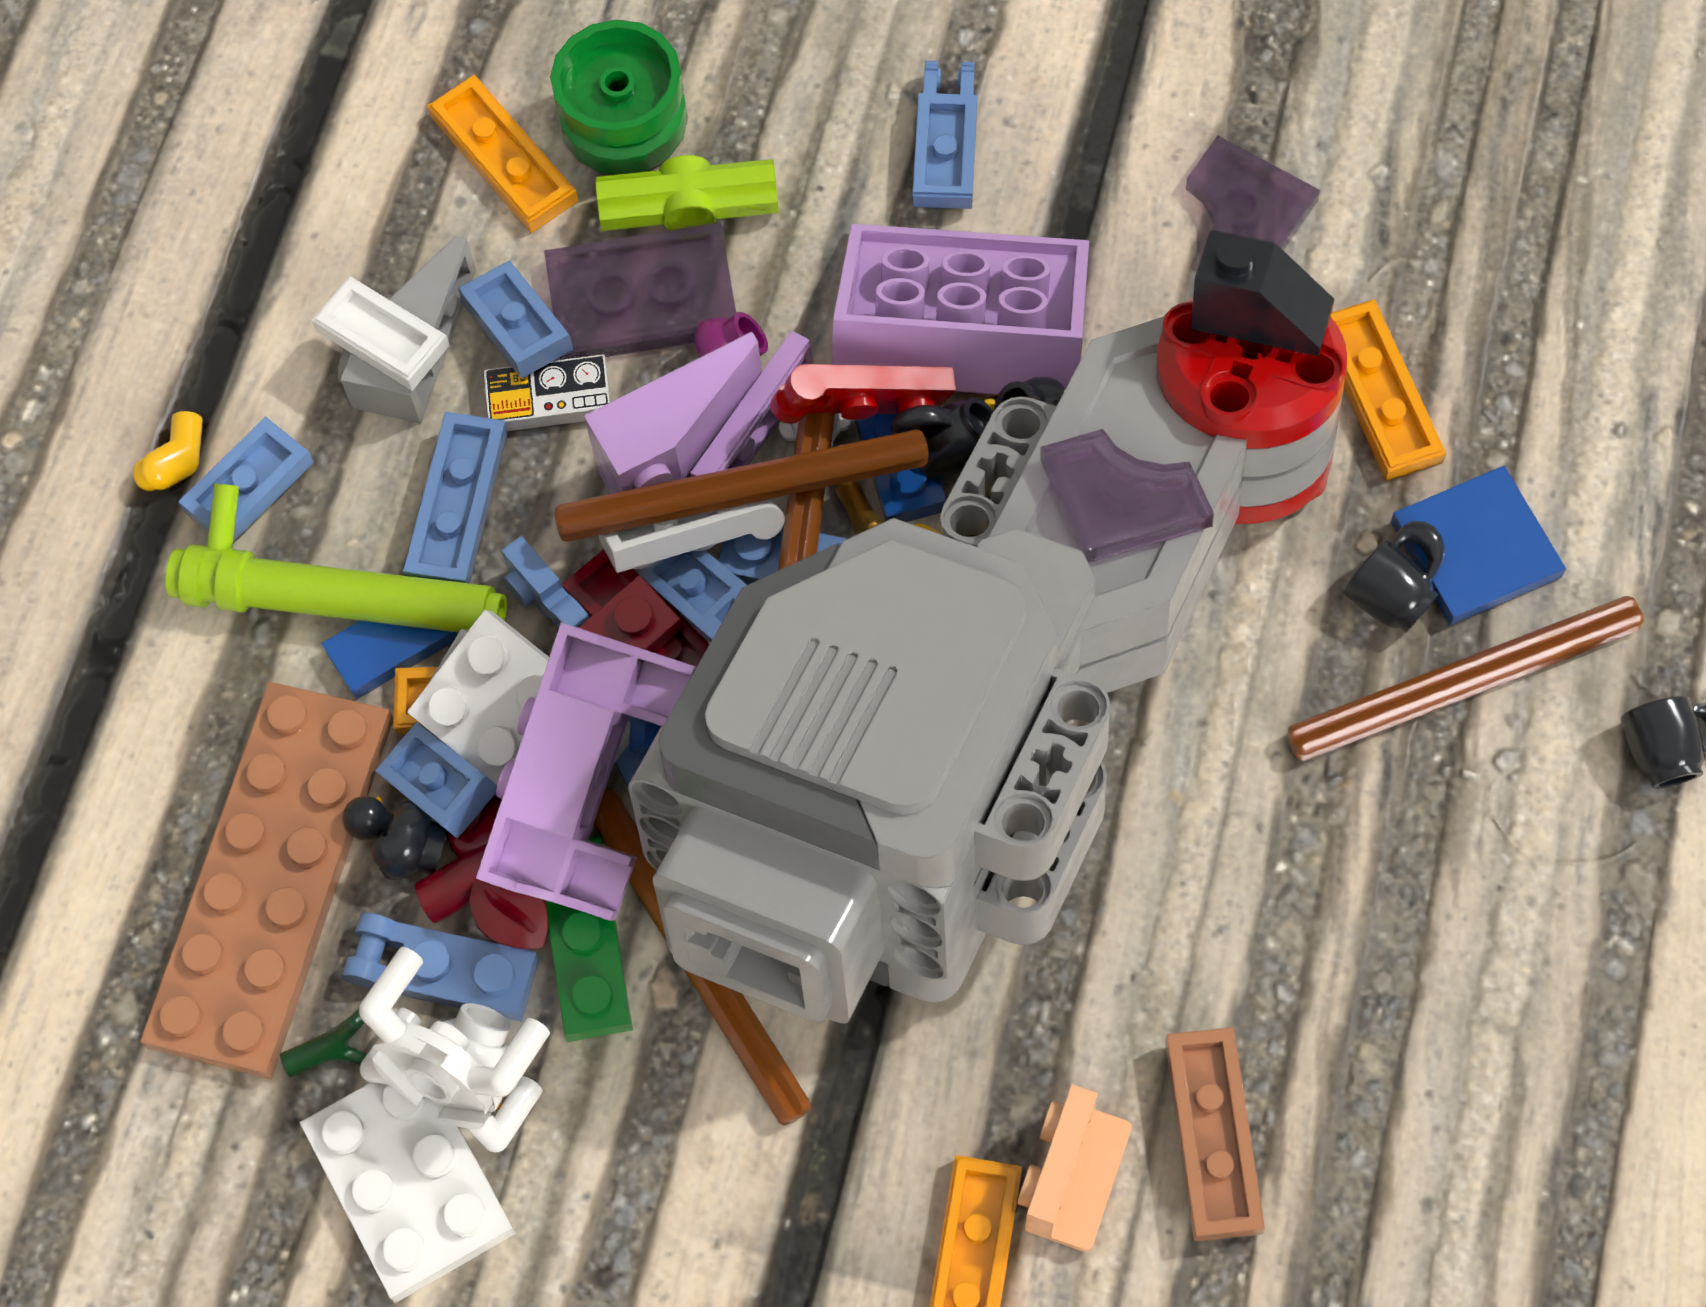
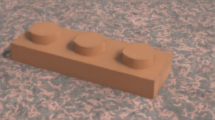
(1214, 1134)

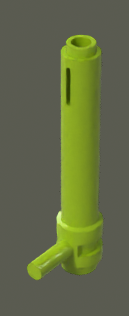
(241, 581)

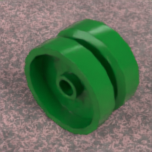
(619, 97)

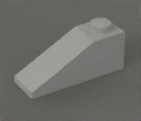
(432, 298)

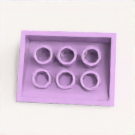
(962, 301)

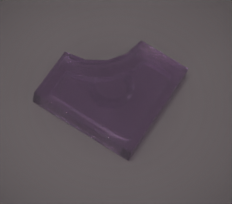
(1250, 194)
(1119, 500)

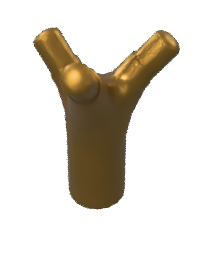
(857, 507)

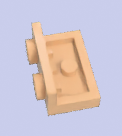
(1079, 1171)

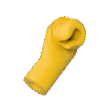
(175, 459)

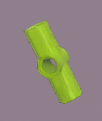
(687, 194)

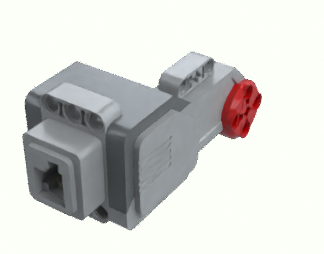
(895, 715)

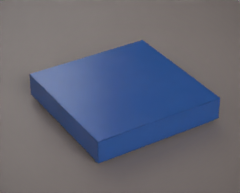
(1489, 543)

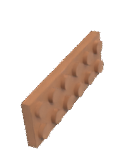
(267, 882)

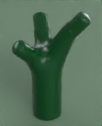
(325, 1048)

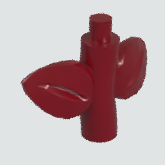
(497, 912)

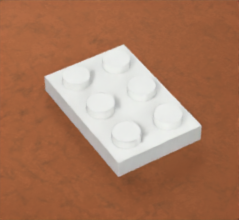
(481, 693)
(406, 1186)

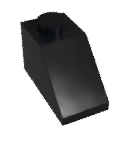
(1258, 295)

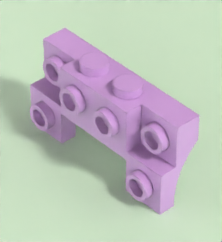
(564, 767)

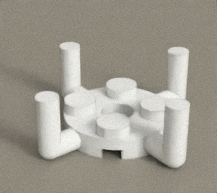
(436, 1063)

